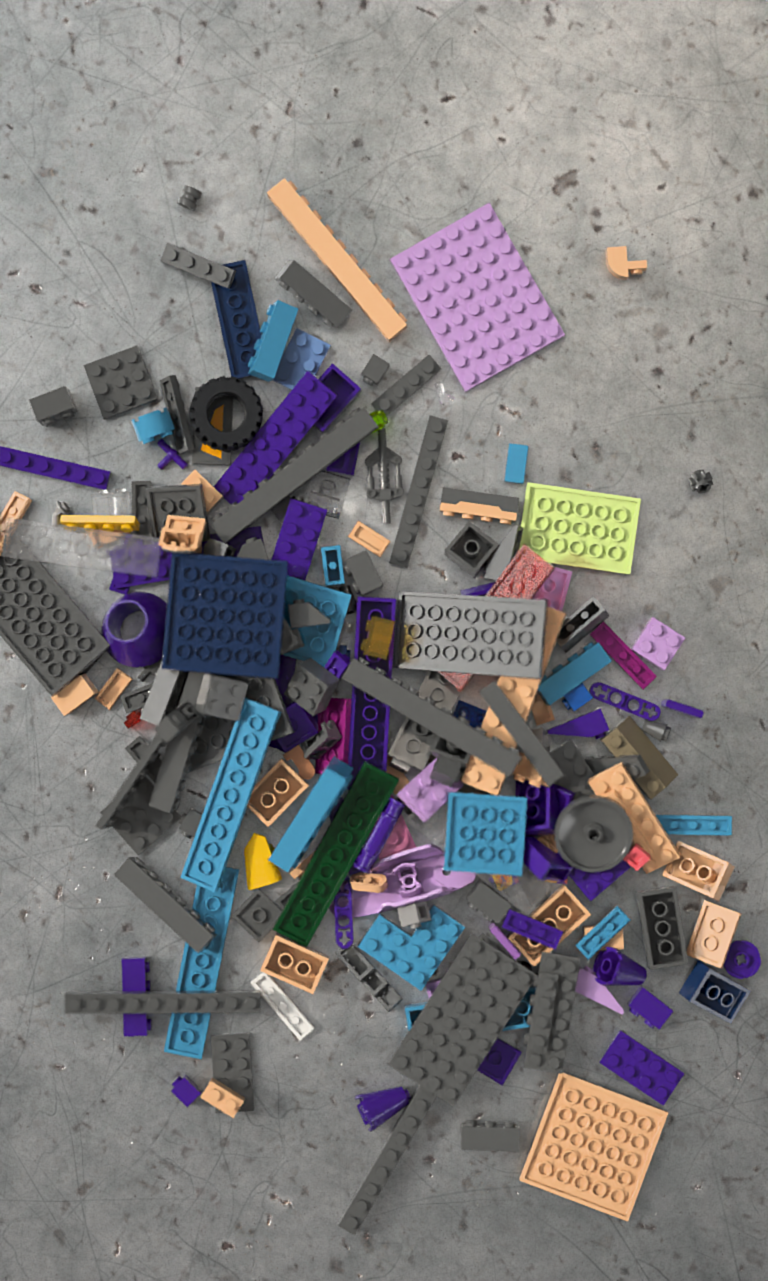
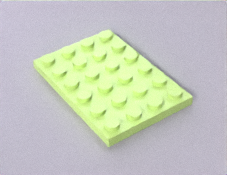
(580, 527)

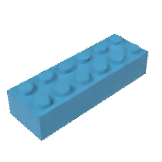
(312, 815)

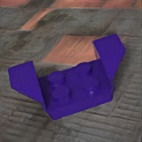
(304, 727)

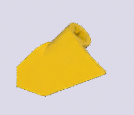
(259, 869)

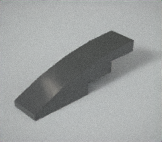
(370, 977)

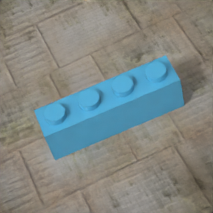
(273, 340)
(573, 673)

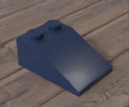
(714, 992)

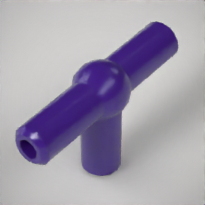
(171, 455)

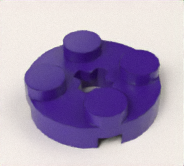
(751, 956)

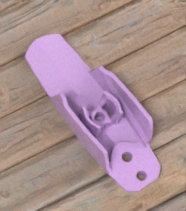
(411, 878)

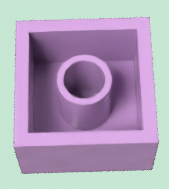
(657, 643)

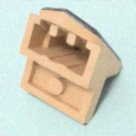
(182, 535)

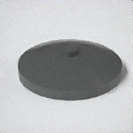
(593, 833)

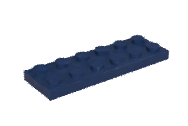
(237, 319)

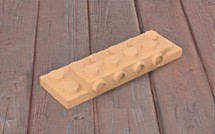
(647, 830)

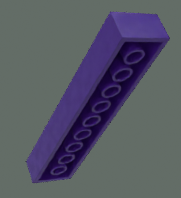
(368, 715)

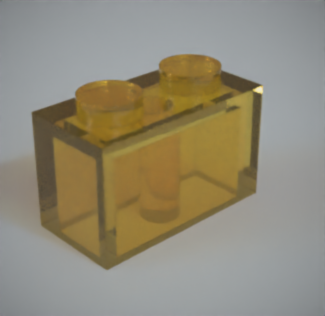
(378, 638)

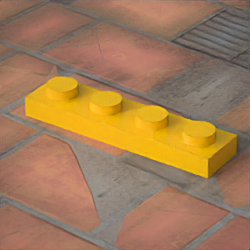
(102, 522)

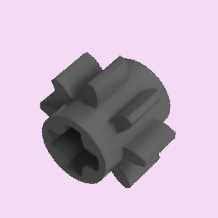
(701, 481)

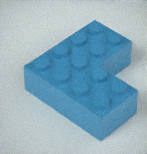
(414, 954)

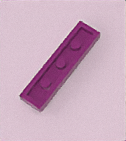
(623, 655)

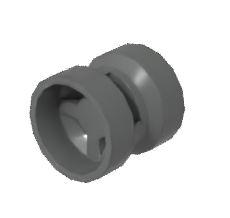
(189, 198)

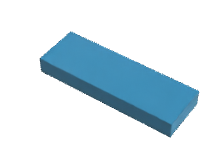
(602, 932)

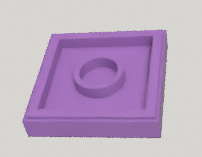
(503, 939)

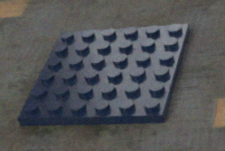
(225, 615)

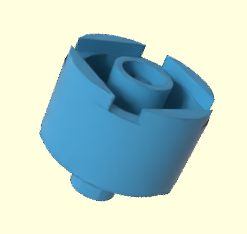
(153, 425)

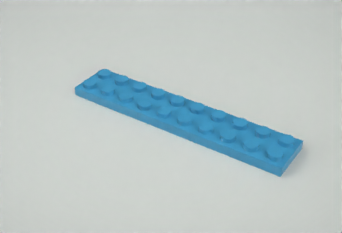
(230, 795)
(201, 970)

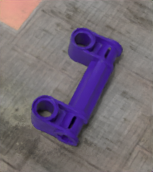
(379, 836)

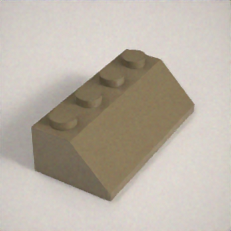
(631, 740)

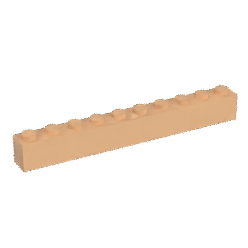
(337, 260)

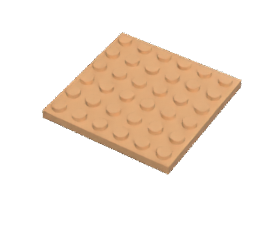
(593, 1146)

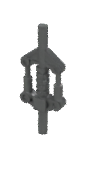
(384, 494)

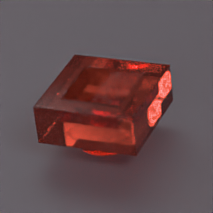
(132, 719)

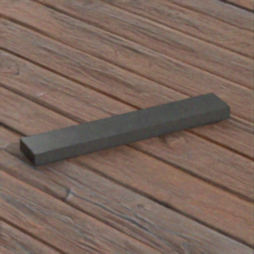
(521, 733)

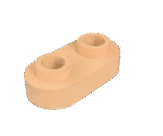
(368, 882)

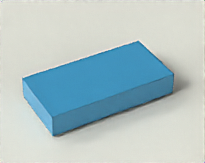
(516, 463)

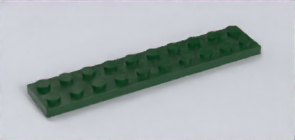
(335, 854)

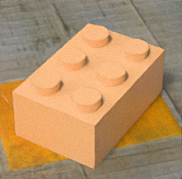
(276, 792)
(294, 963)

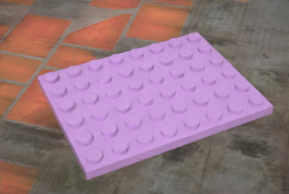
(477, 297)

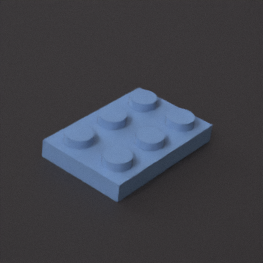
(301, 355)

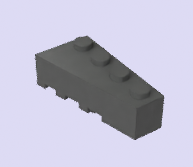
(313, 293)

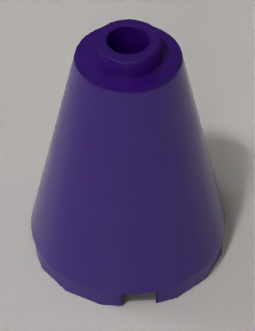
(618, 969)
(381, 1105)

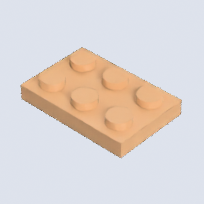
(713, 934)

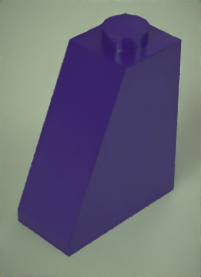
(544, 862)

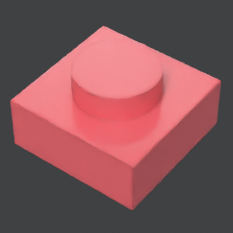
(637, 857)

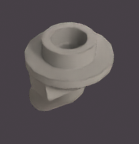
(61, 509)

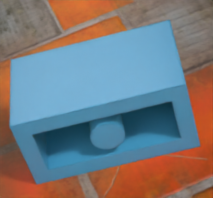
(333, 566)

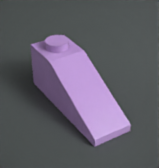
(589, 987)

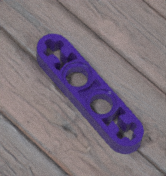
(625, 699)
(344, 911)

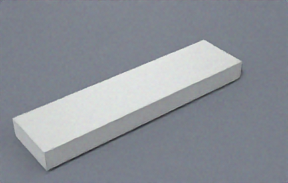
(283, 1005)

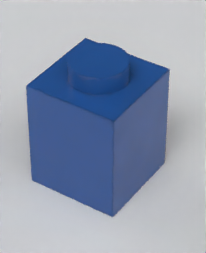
(576, 697)

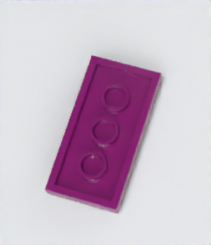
(340, 711)

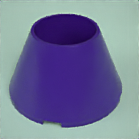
(146, 647)

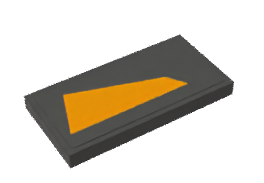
(221, 417)

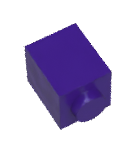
(185, 1090)

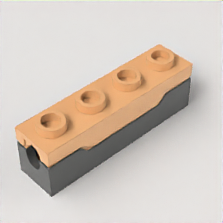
(479, 505)

